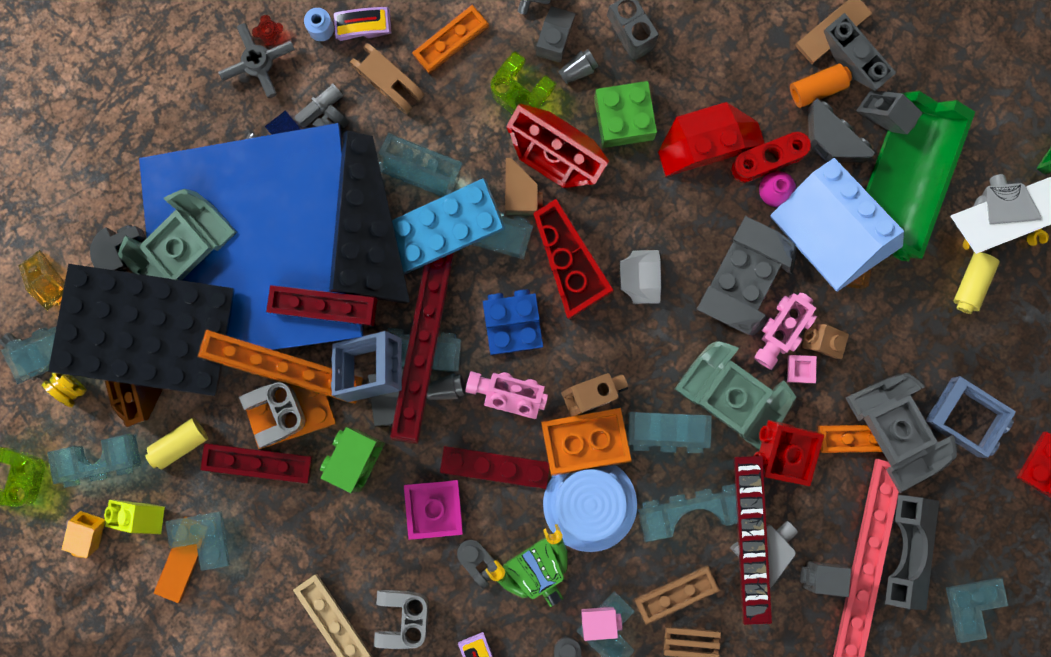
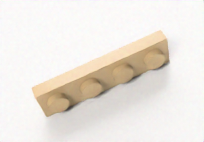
(330, 619)

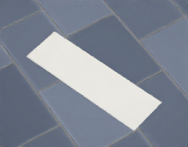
(983, 236)

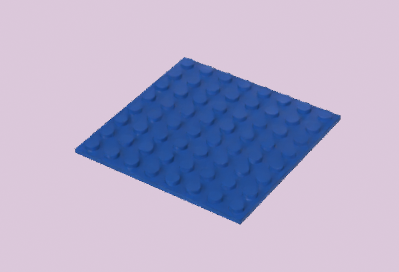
(284, 208)

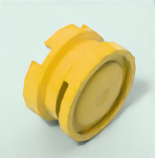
(64, 388)

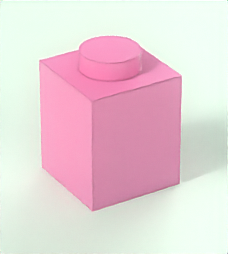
(600, 623)

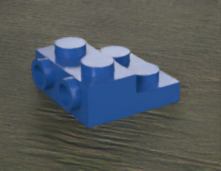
(512, 322)

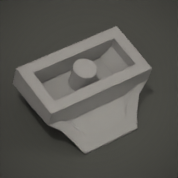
(642, 276)

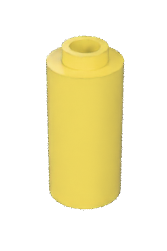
(976, 282)
(176, 444)

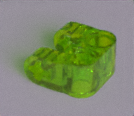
(516, 91)
(18, 478)

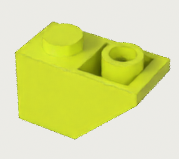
(134, 517)

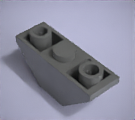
(857, 53)
(835, 137)

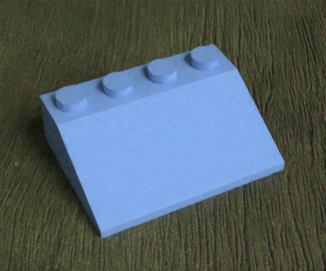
(838, 225)

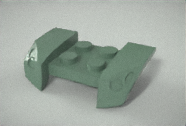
(180, 240)
(734, 393)

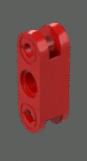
(780, 147)

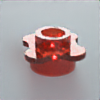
(267, 37)

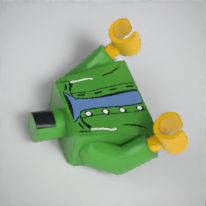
(535, 569)

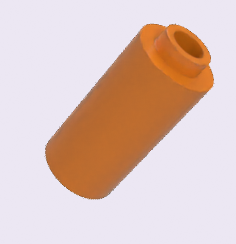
(820, 85)

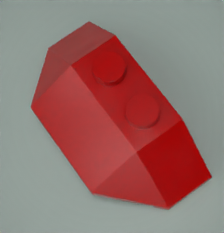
(708, 138)
(555, 147)

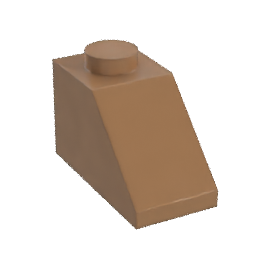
(520, 191)

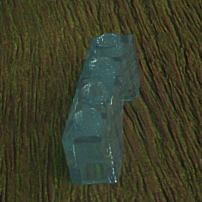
(659, 520)

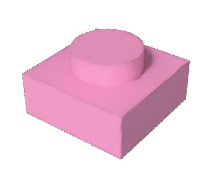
(801, 369)

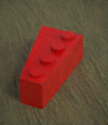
(573, 266)

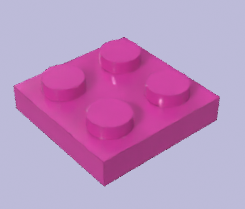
(433, 509)

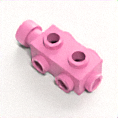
(788, 326)
(509, 396)

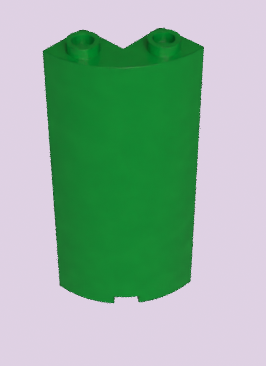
(918, 168)

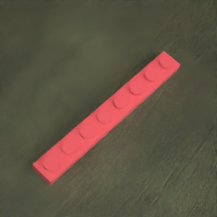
(867, 563)

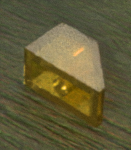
(42, 280)

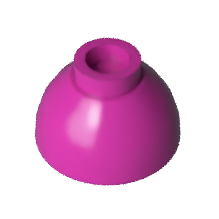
(776, 188)

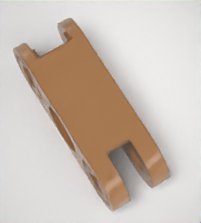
(387, 79)

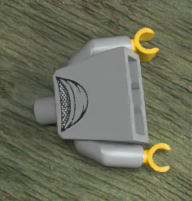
(1010, 204)

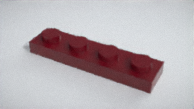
(322, 305)
(256, 463)
(494, 467)

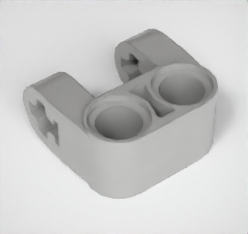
(280, 411)
(400, 640)

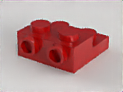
(789, 452)
(1037, 467)

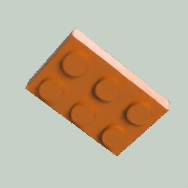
(315, 407)
(586, 442)

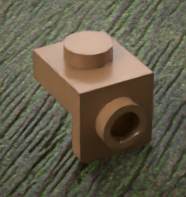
(825, 340)

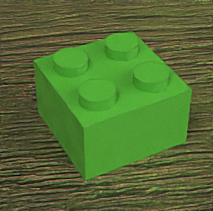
(625, 114)

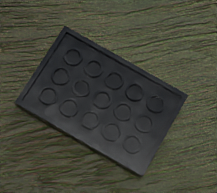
(139, 329)

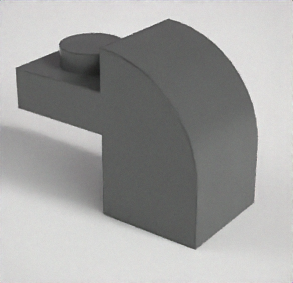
(106, 246)

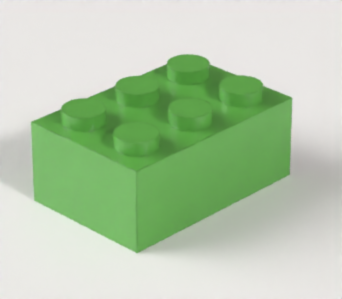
(351, 459)

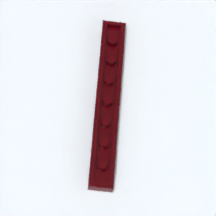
(421, 351)

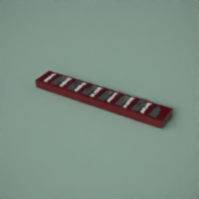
(752, 540)

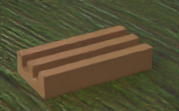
(715, 645)

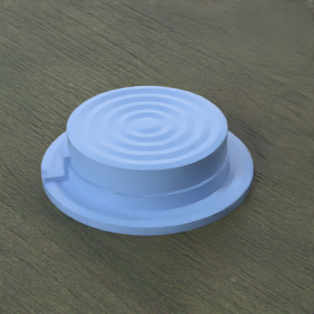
(591, 507)

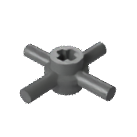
(247, 60)

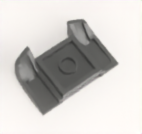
(747, 276)
(902, 430)

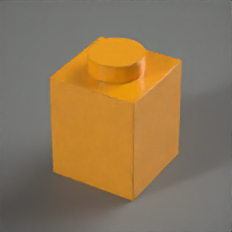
(83, 534)

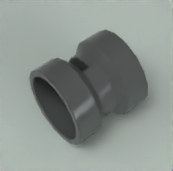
(334, 116)

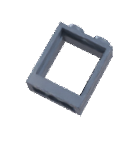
(388, 366)
(948, 400)

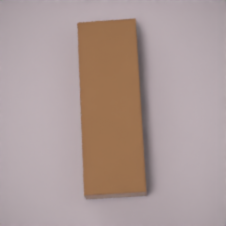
(815, 44)
(676, 595)

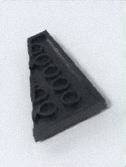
(364, 237)

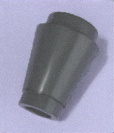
(579, 67)
(447, 388)

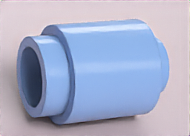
(319, 24)

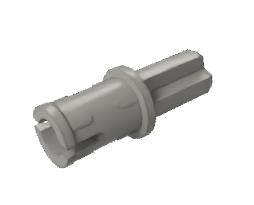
(318, 106)

